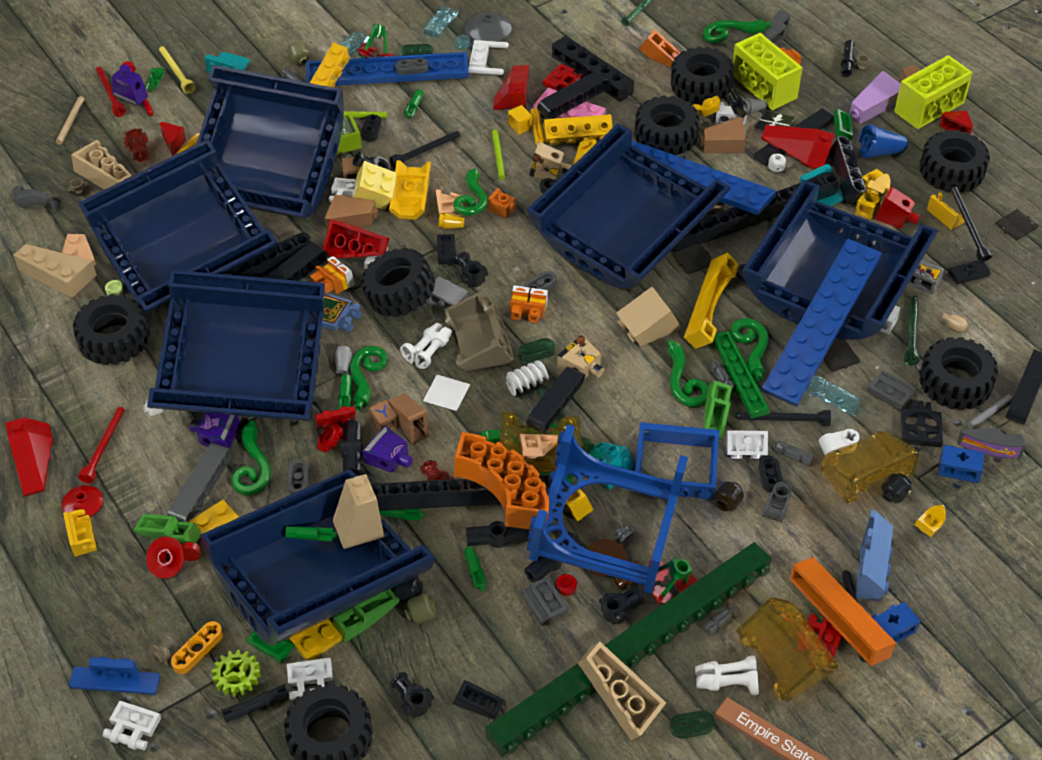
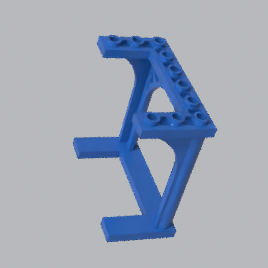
(575, 461)

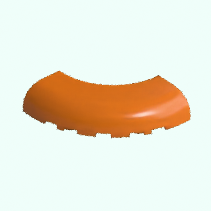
(503, 474)

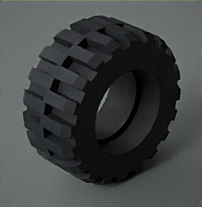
(701, 75)
(667, 112)
(959, 147)
(399, 298)
(114, 346)
(956, 391)
(324, 703)

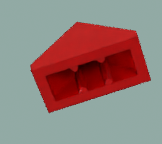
(956, 121)
(173, 136)

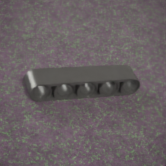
(200, 483)

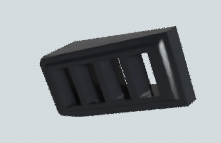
(469, 705)

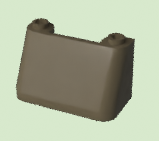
(479, 333)

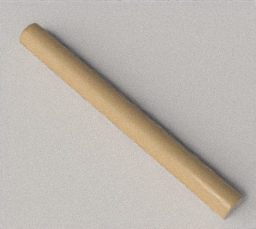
(69, 121)

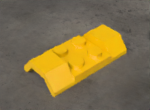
(410, 191)

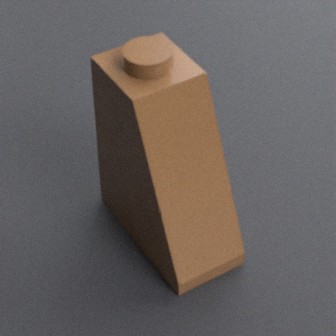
(724, 137)
(352, 211)
(411, 417)

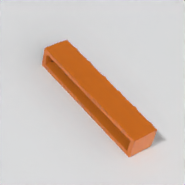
(842, 611)

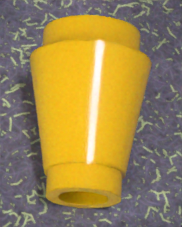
(450, 221)

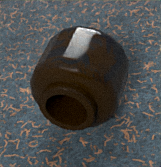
(728, 496)

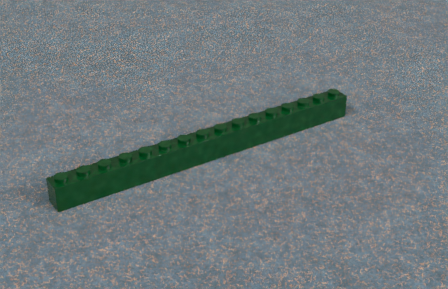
(630, 647)

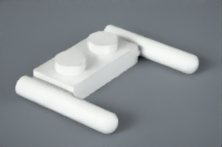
(480, 55)

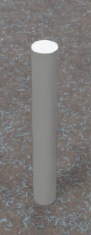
(990, 411)

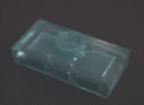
(354, 41)

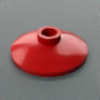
(91, 500)
(157, 557)

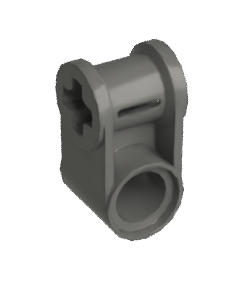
(776, 504)

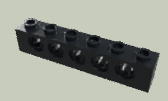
(585, 62)

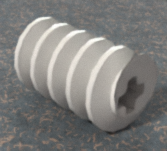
(525, 376)

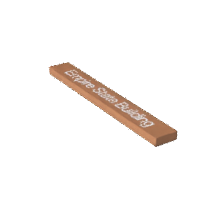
(764, 733)

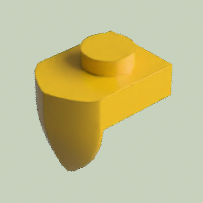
(880, 185)
(932, 520)

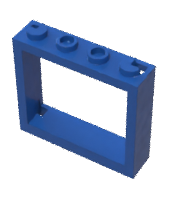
(683, 436)

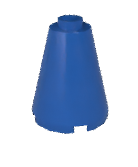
(880, 142)

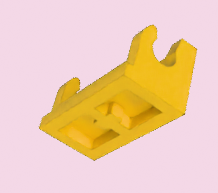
(944, 212)
(80, 532)

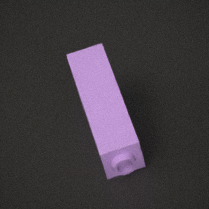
(875, 98)

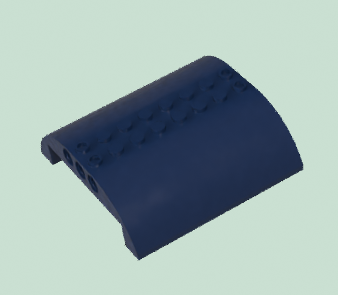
(274, 137)
(621, 210)
(174, 218)
(803, 247)
(240, 346)
(298, 583)

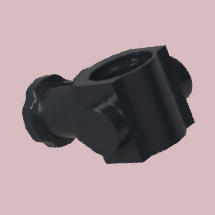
(359, 159)
(472, 271)
(621, 603)
(410, 694)

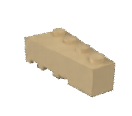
(98, 166)
(55, 269)
(622, 690)

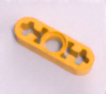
(200, 638)

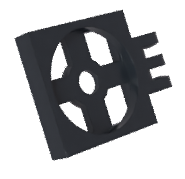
(921, 413)

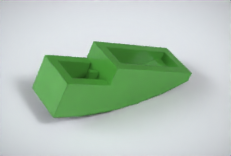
(717, 407)
(160, 526)
(364, 615)

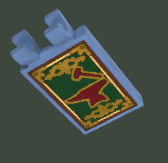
(336, 313)

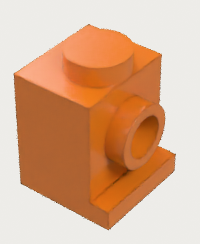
(501, 203)

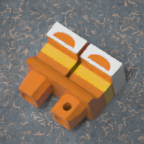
(334, 275)
(528, 303)

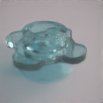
(463, 42)

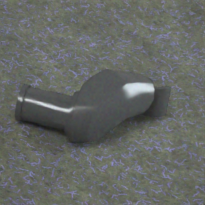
(32, 197)

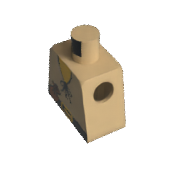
(548, 162)
(582, 357)

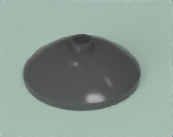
(488, 27)

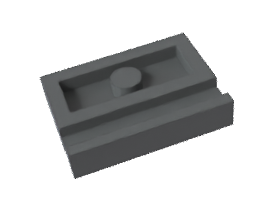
(891, 390)
(544, 600)

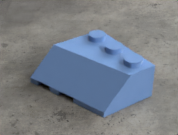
(874, 559)

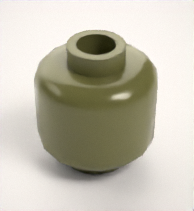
(298, 53)
(421, 608)

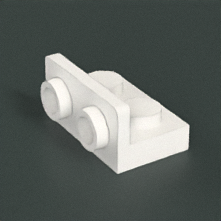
(747, 443)

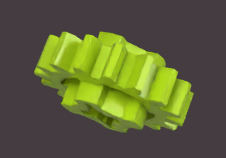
(236, 673)

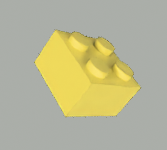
(375, 184)

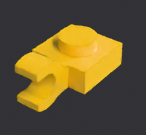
(708, 107)

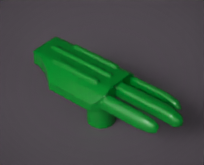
(155, 77)

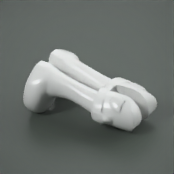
(433, 335)
(710, 675)

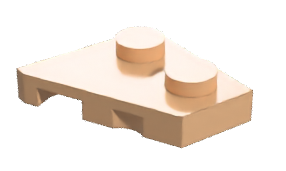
(445, 203)
(78, 246)
(536, 444)

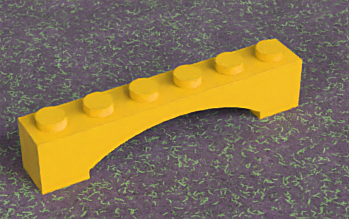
(700, 327)

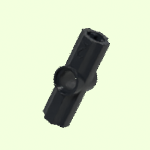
(352, 447)
(486, 535)
(543, 566)

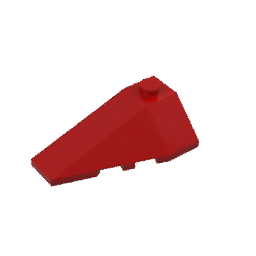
(513, 89)
(805, 144)
(351, 241)
(31, 449)

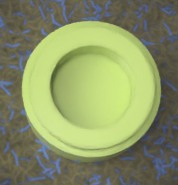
(114, 287)

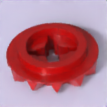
(329, 438)

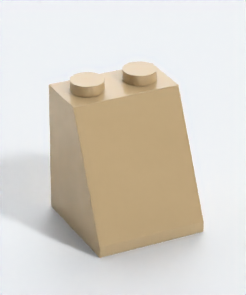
(647, 318)
(357, 513)

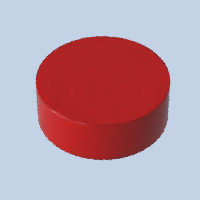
(192, 551)
(566, 584)

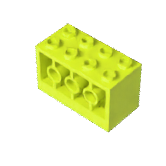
(766, 71)
(933, 91)

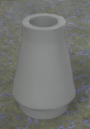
(754, 105)
(342, 359)

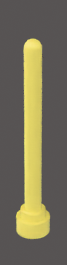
(186, 84)

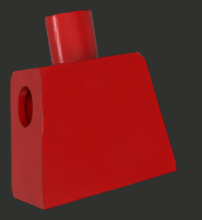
(896, 209)

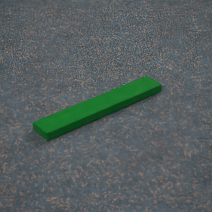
(740, 375)

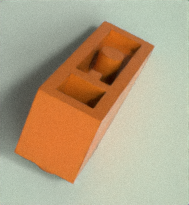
(659, 49)

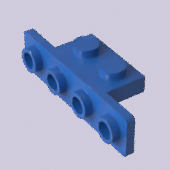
(114, 676)

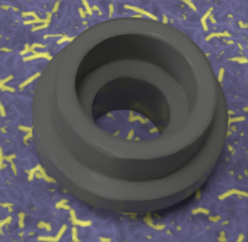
(623, 534)

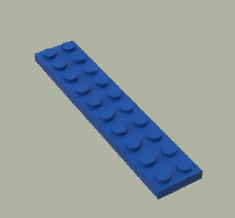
(384, 69)
(742, 193)
(821, 322)

